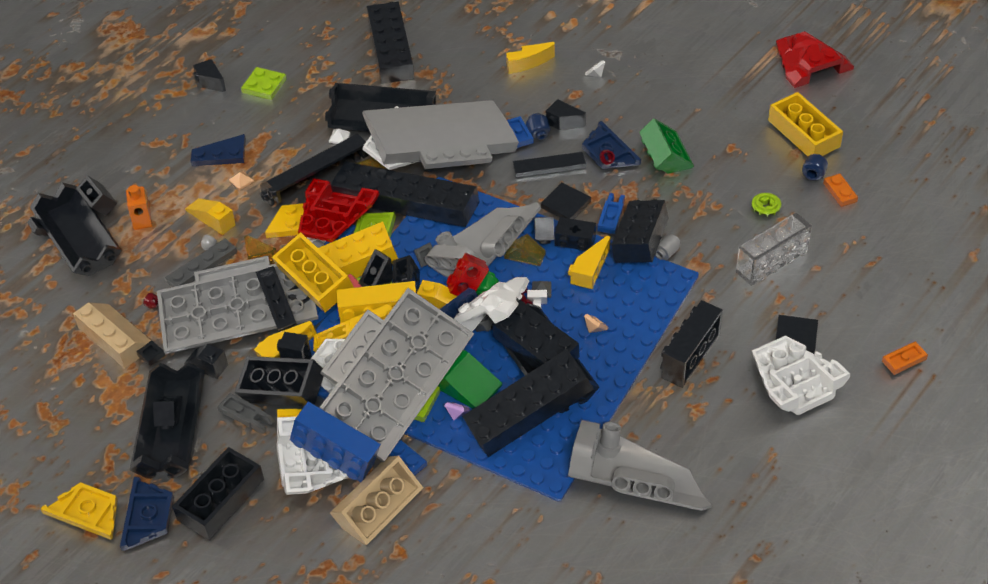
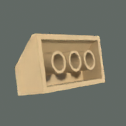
(111, 332)
(377, 499)

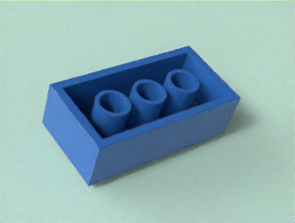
(334, 442)

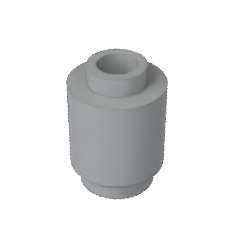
(667, 247)

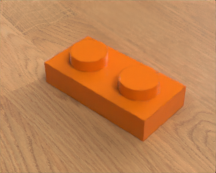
(840, 190)
(904, 358)

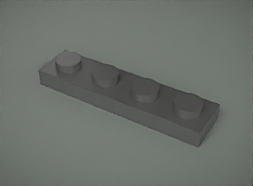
(206, 260)

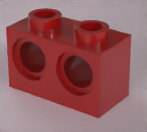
(470, 278)

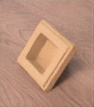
(241, 180)
(594, 324)

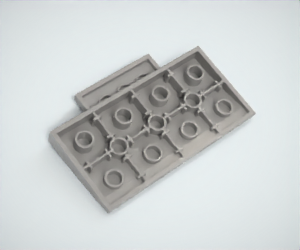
(441, 134)
(223, 306)
(392, 368)

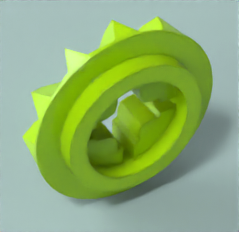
(763, 199)

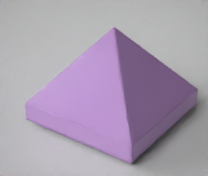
(456, 410)

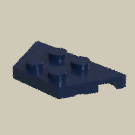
(605, 139)
(146, 514)

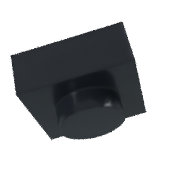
(36, 227)
(150, 353)

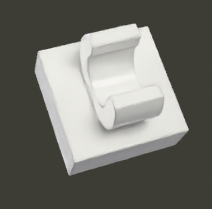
(537, 297)

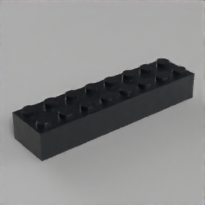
(410, 193)

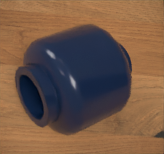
(538, 126)
(814, 167)

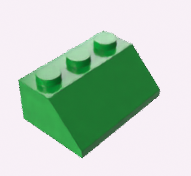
(665, 147)

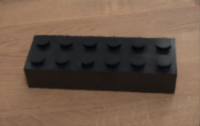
(390, 42)
(527, 402)

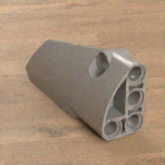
(484, 239)
(630, 469)

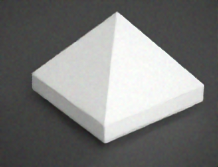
(596, 70)
(339, 135)

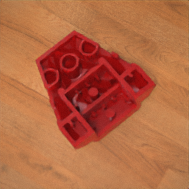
(806, 54)
(331, 213)

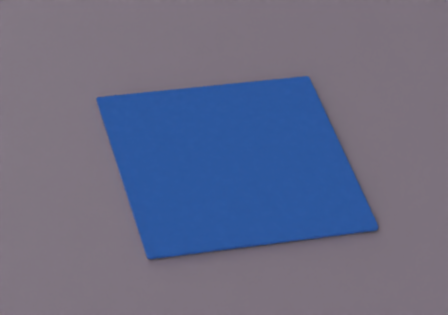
(629, 298)

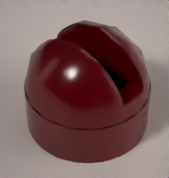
(610, 155)
(151, 301)

